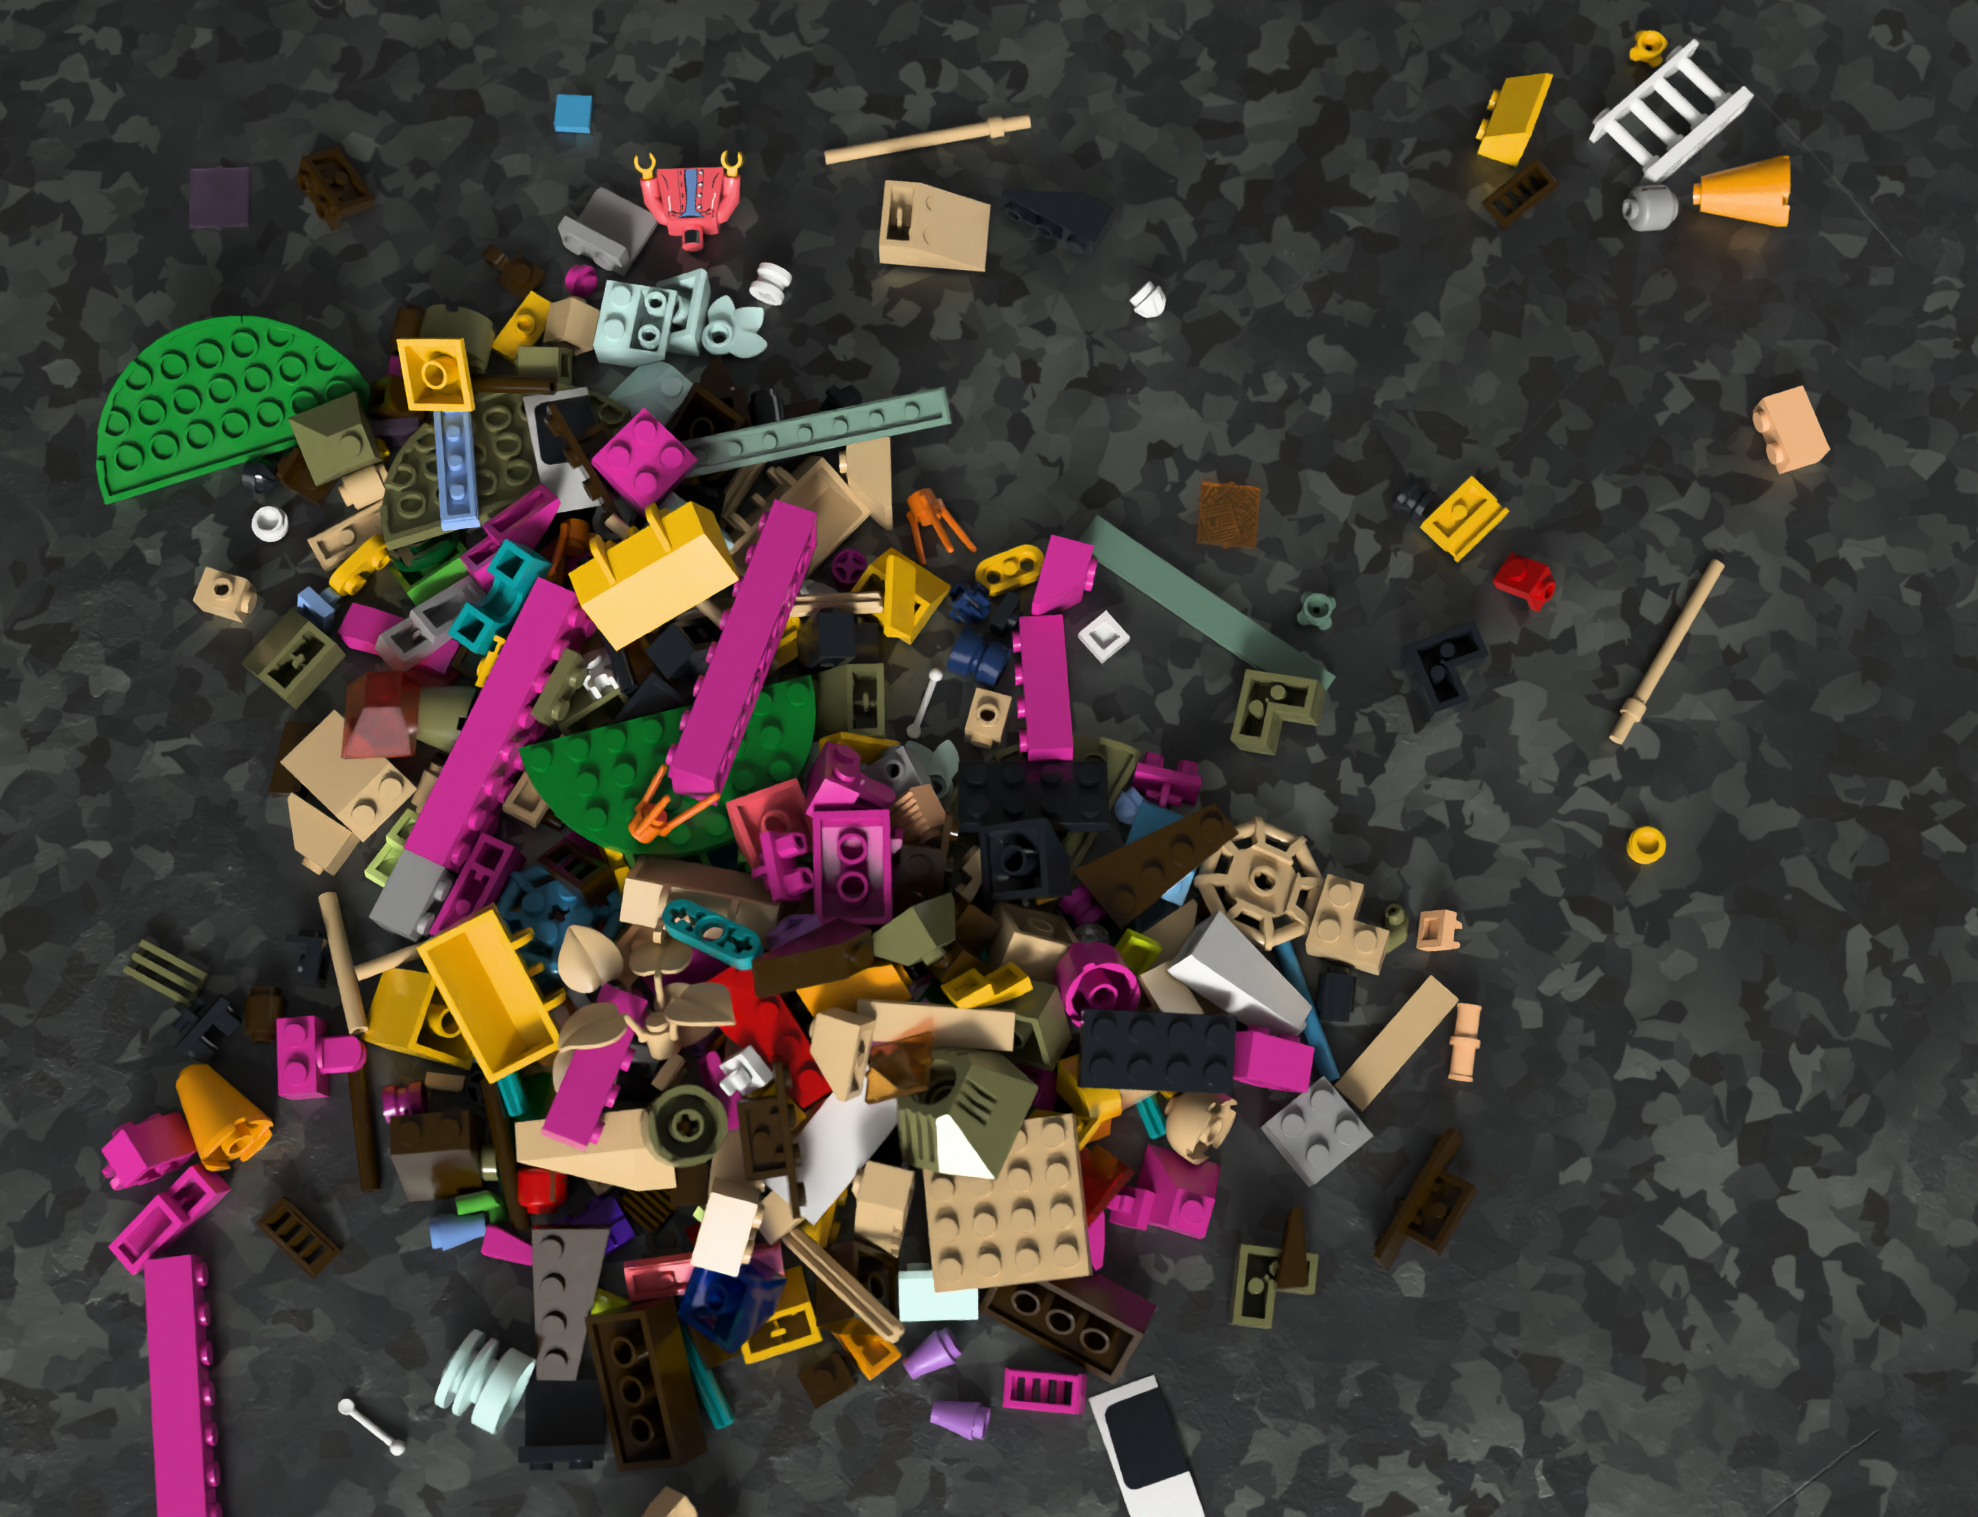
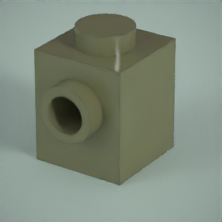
(545, 363)

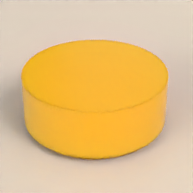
(1646, 844)

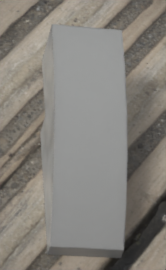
(426, 626)

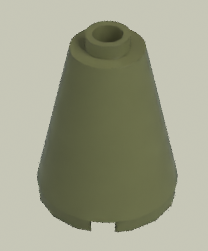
(444, 713)

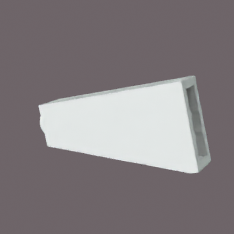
(1238, 978)

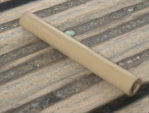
(343, 963)

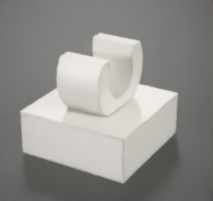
(1103, 637)
(744, 1072)

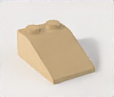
(354, 790)

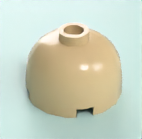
(1198, 1122)

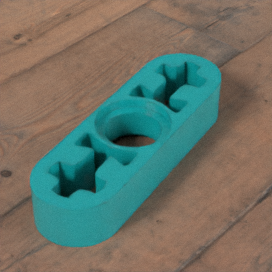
(705, 919)

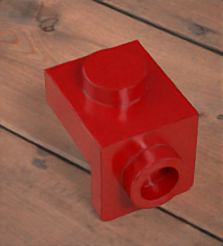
(1526, 580)

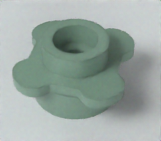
(1320, 601)

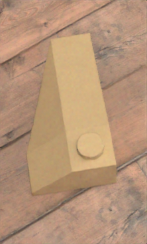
(616, 1159)

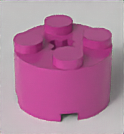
(1095, 978)

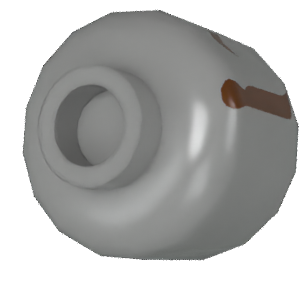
(1650, 207)

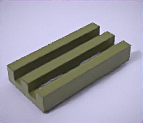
(139, 959)

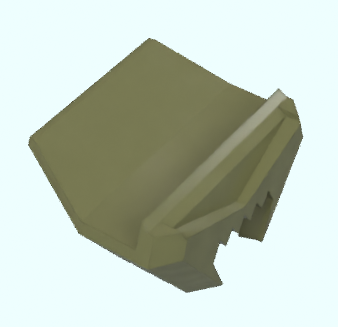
(966, 1114)

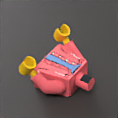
(692, 199)

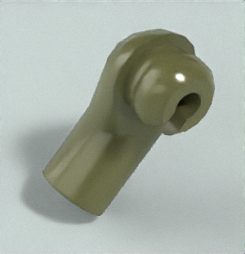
(1397, 923)

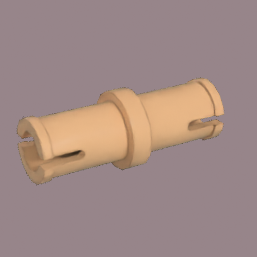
(1464, 1042)

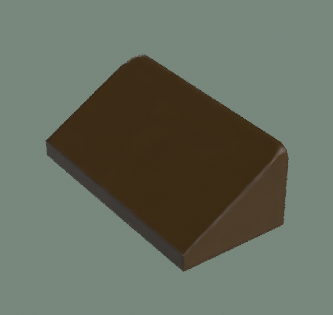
(282, 780)

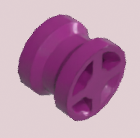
(848, 562)

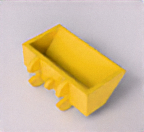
(653, 572)
(493, 992)

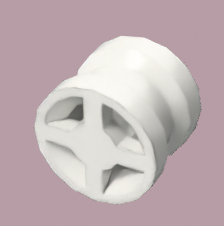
(770, 283)

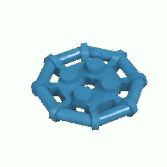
(541, 904)

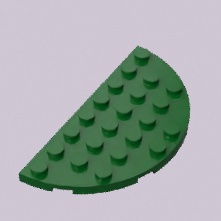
(214, 400)
(604, 772)

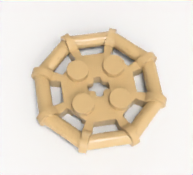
(1268, 903)

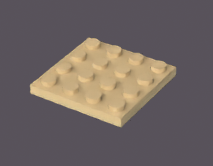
(1013, 1227)

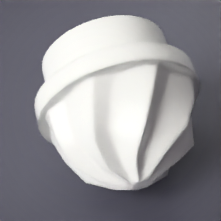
(1149, 300)

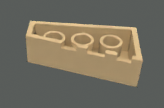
(882, 1206)

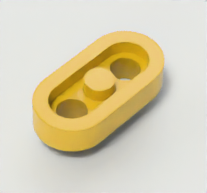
(359, 566)
(1008, 569)

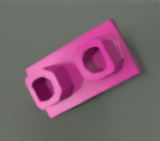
(1165, 784)
(780, 866)

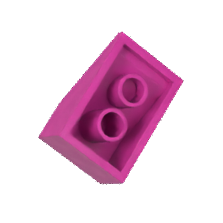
(853, 867)

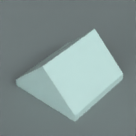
(689, 311)

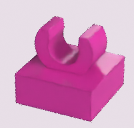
(1131, 1207)

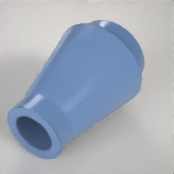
(454, 1229)

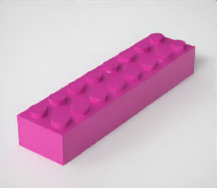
(744, 651)
(486, 753)

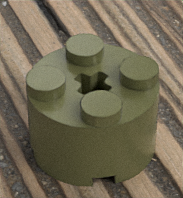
(465, 324)
(701, 1142)

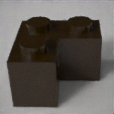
(973, 932)

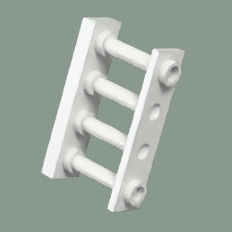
(1679, 148)

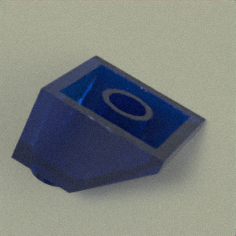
(729, 1306)

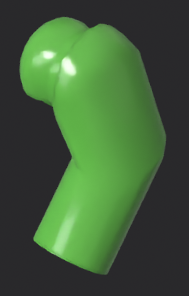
(485, 1201)

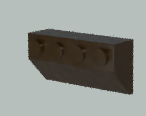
(1077, 1318)
(646, 1385)

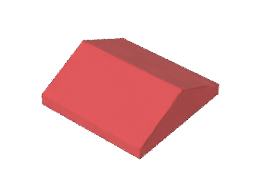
(770, 809)

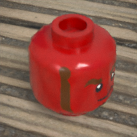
(541, 1189)

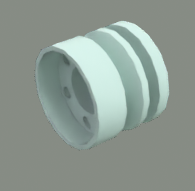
(480, 1379)

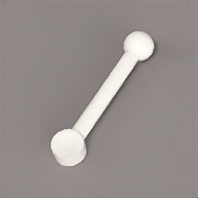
(914, 729)
(348, 1406)

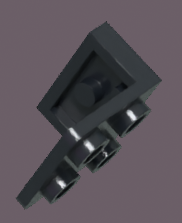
(563, 1424)

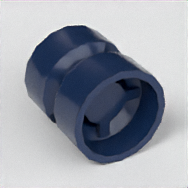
(976, 656)

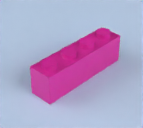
(1044, 688)
(591, 1079)

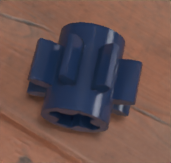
(968, 602)

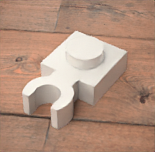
(598, 672)

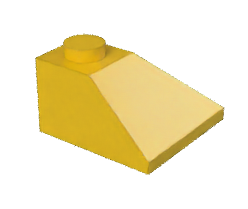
(436, 374)

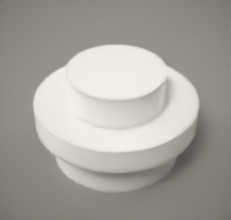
(270, 523)

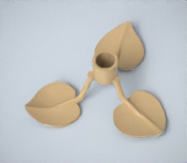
(594, 959)
(698, 1006)

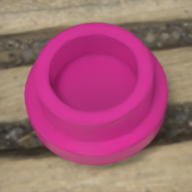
(581, 280)

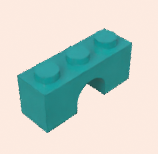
(514, 573)

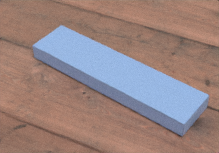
(456, 470)

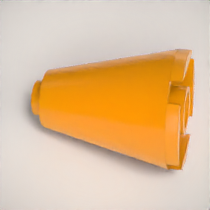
(1748, 192)
(220, 1118)

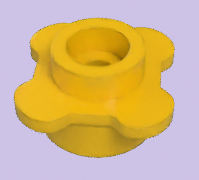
(1652, 40)

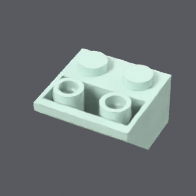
(634, 324)
(921, 1303)

